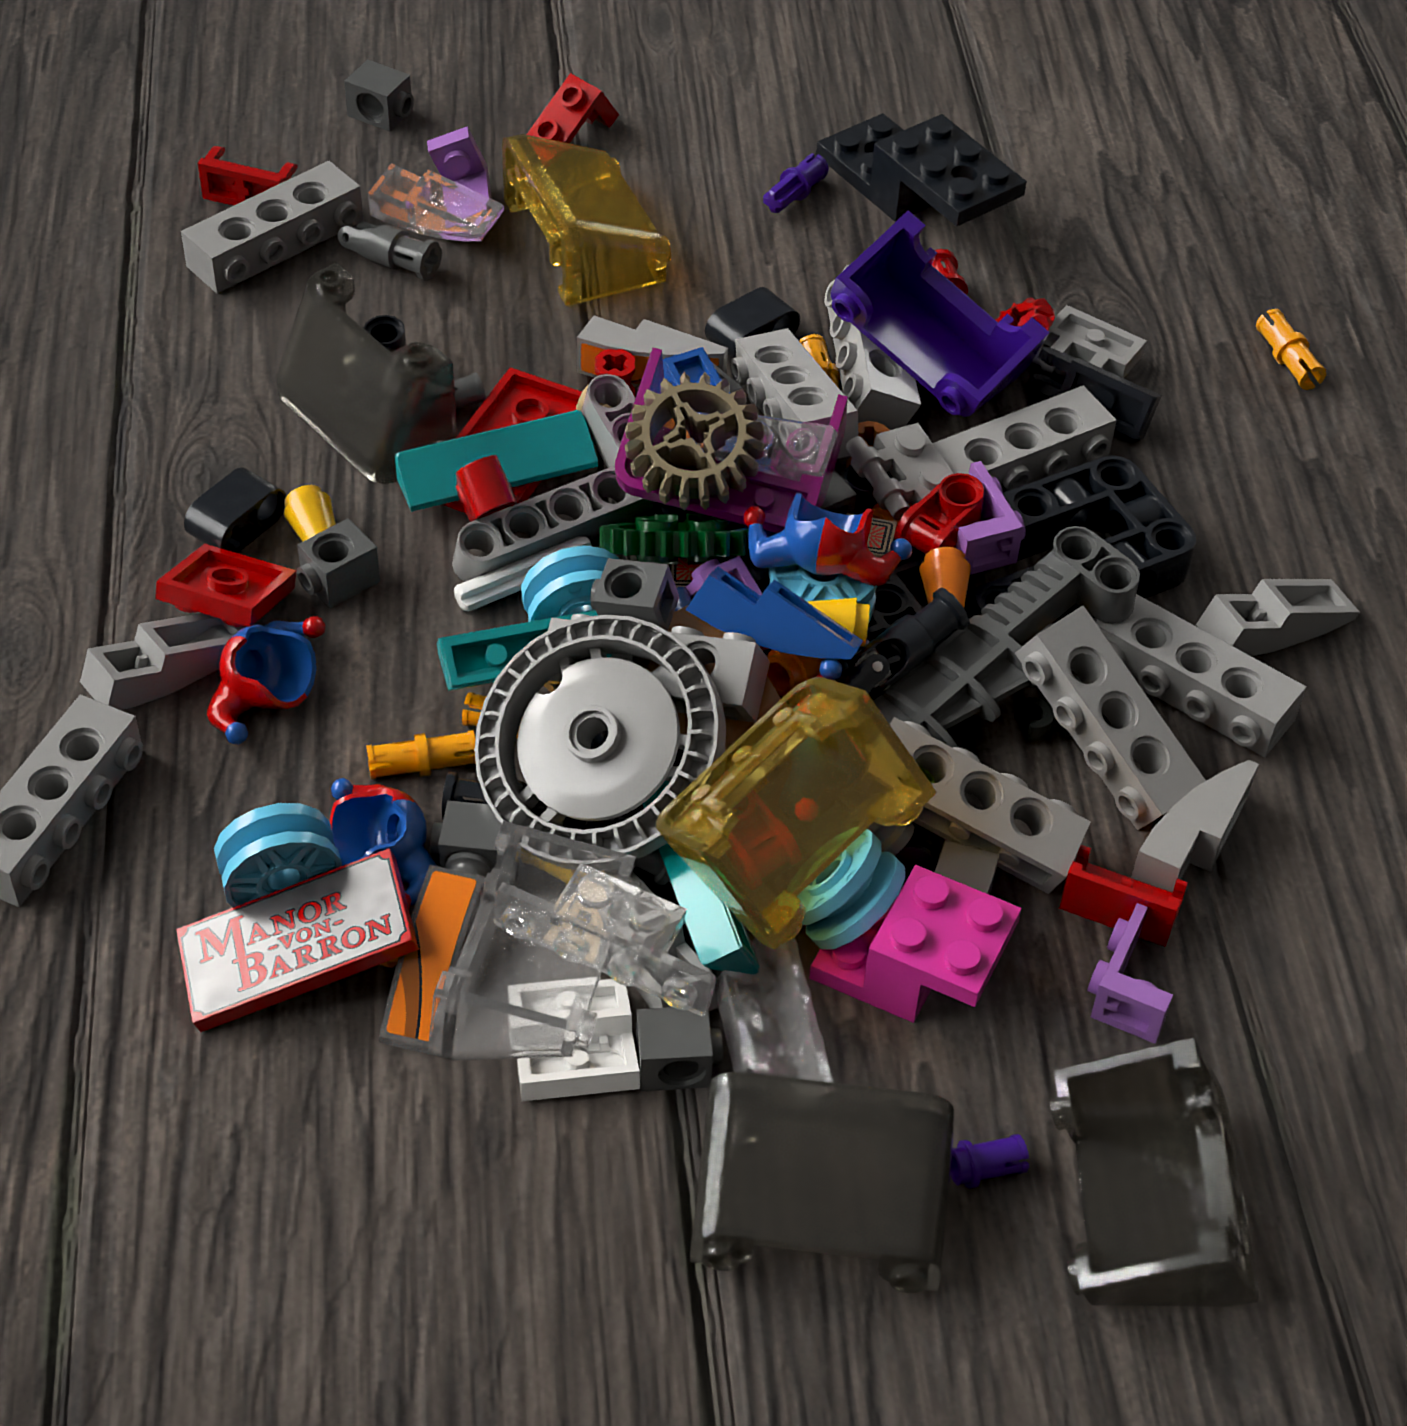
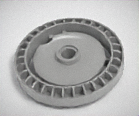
(593, 699)

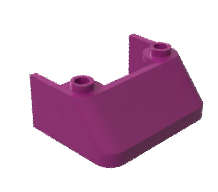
(765, 490)

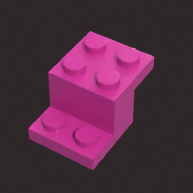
(928, 939)

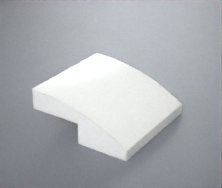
(604, 1067)

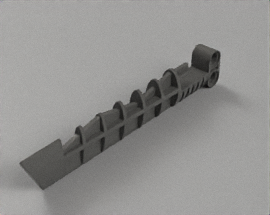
(980, 662)

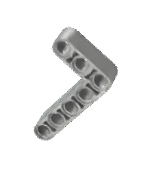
(577, 499)

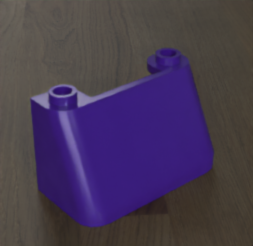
(931, 323)

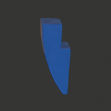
(773, 619)

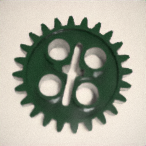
(665, 538)

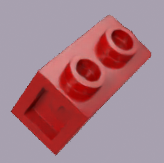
(571, 108)

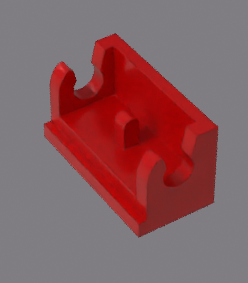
(235, 182)
(1110, 896)

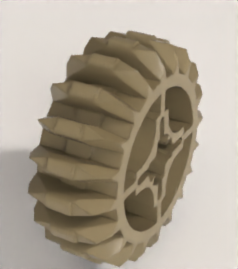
(725, 419)

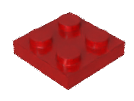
(225, 585)

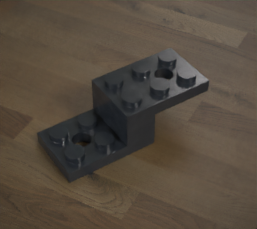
(921, 168)

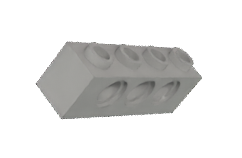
(272, 226)
(870, 377)
(788, 381)
(1034, 440)
(737, 673)
(1205, 676)
(1109, 690)
(60, 790)
(1054, 825)

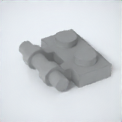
(1093, 342)
(909, 459)

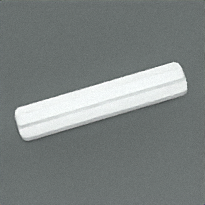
(506, 579)

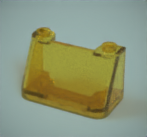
(586, 216)
(793, 802)

